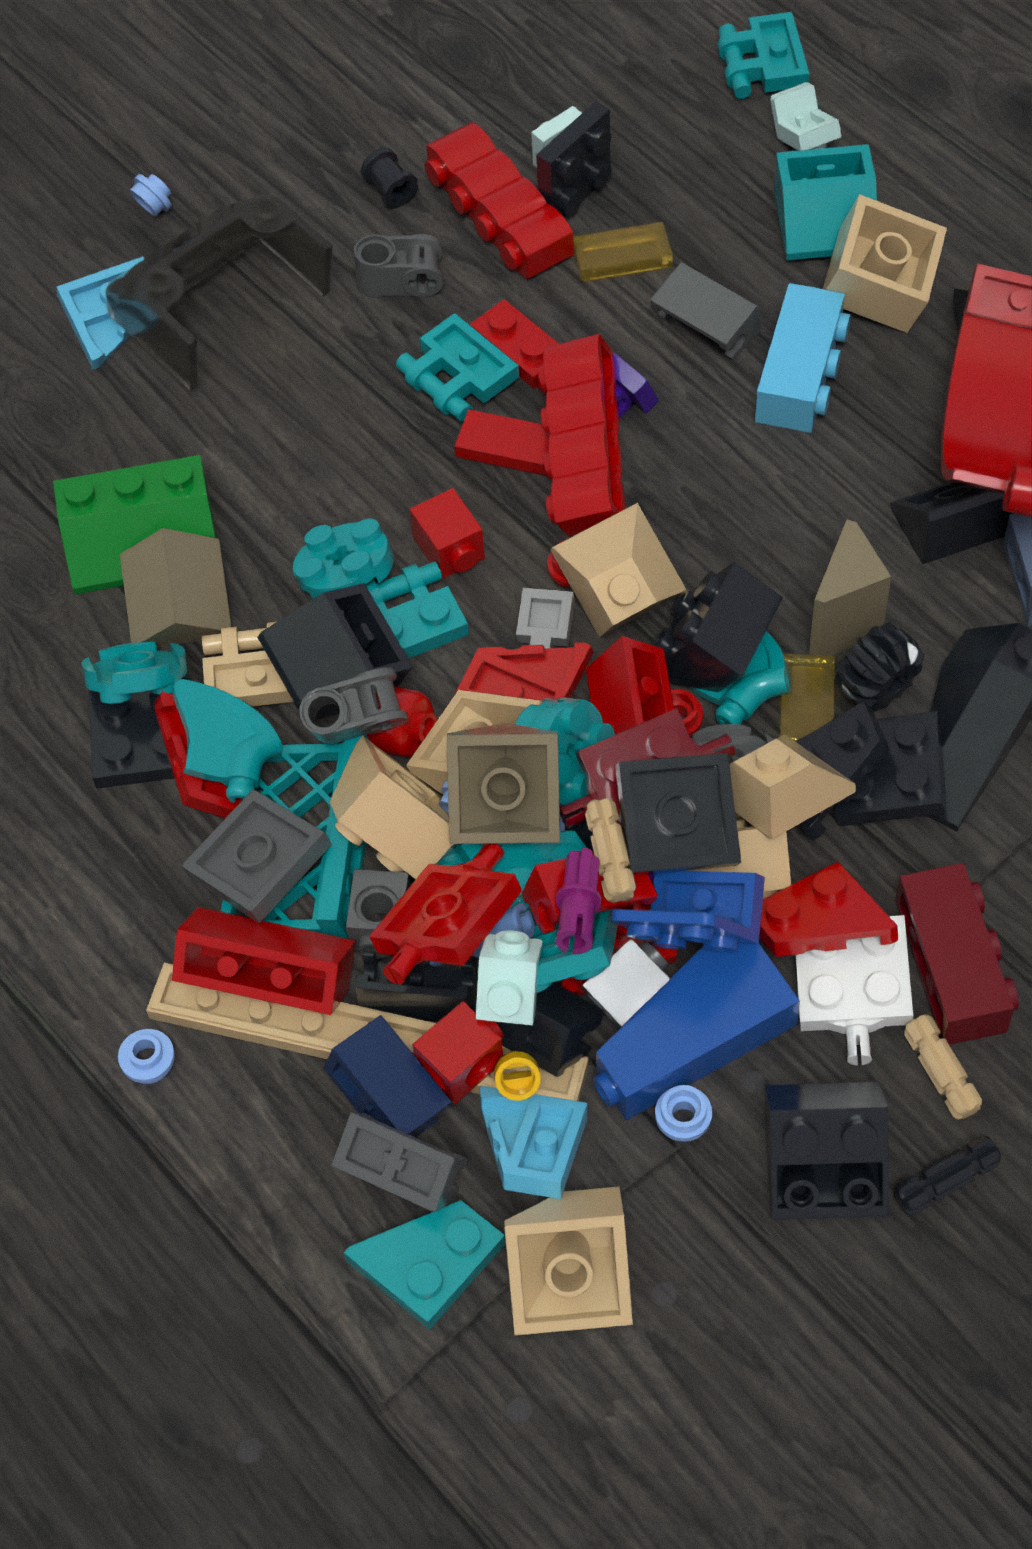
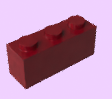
(956, 954)

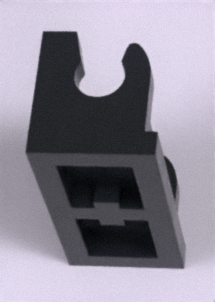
(424, 994)
(556, 1030)

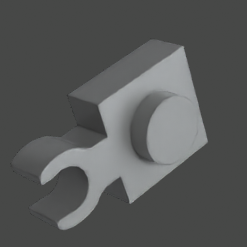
(545, 617)

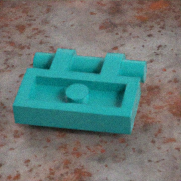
(777, 54)
(465, 356)
(428, 617)

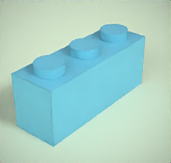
(802, 358)

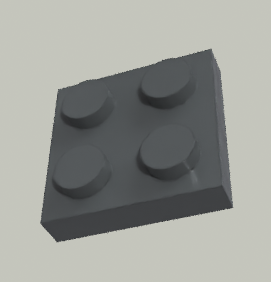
(256, 855)

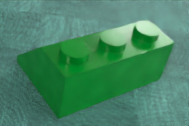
(123, 506)

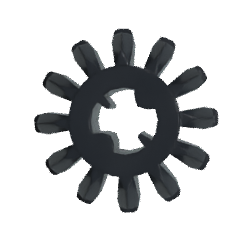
(879, 666)

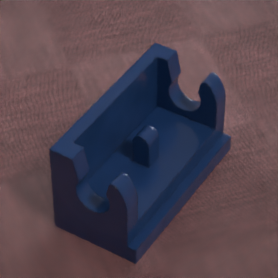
(386, 1079)

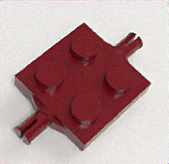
(653, 739)

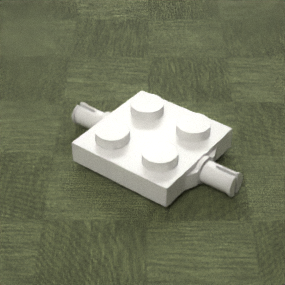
(856, 989)

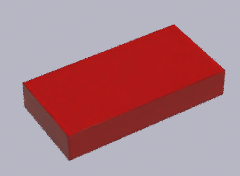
(502, 442)

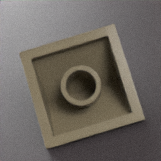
(175, 588)
(850, 595)
(503, 785)

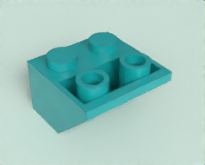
(816, 193)

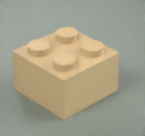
(885, 263)

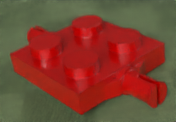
(445, 913)

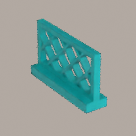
(340, 859)

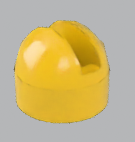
(517, 1084)

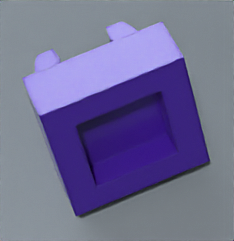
(632, 388)

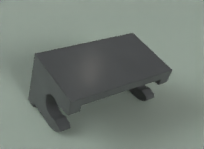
(708, 309)
(398, 1162)

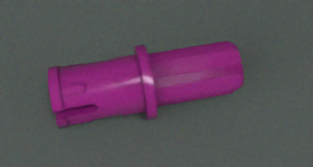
(578, 901)

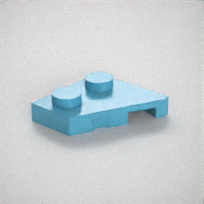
(87, 312)
(533, 1140)

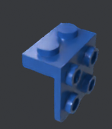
(700, 908)

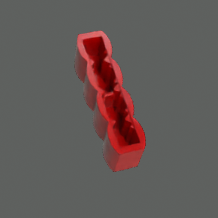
(499, 200)
(583, 433)

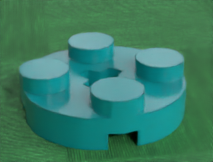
(356, 546)
(134, 669)
(578, 727)

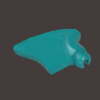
(763, 679)
(224, 737)

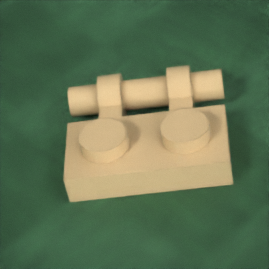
(243, 675)

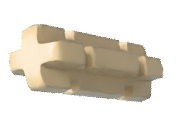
(610, 849)
(943, 1067)

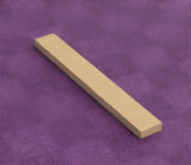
(308, 1030)

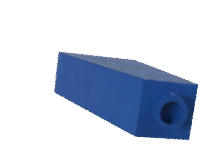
(695, 1025)

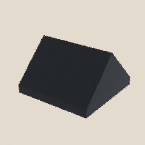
(950, 519)

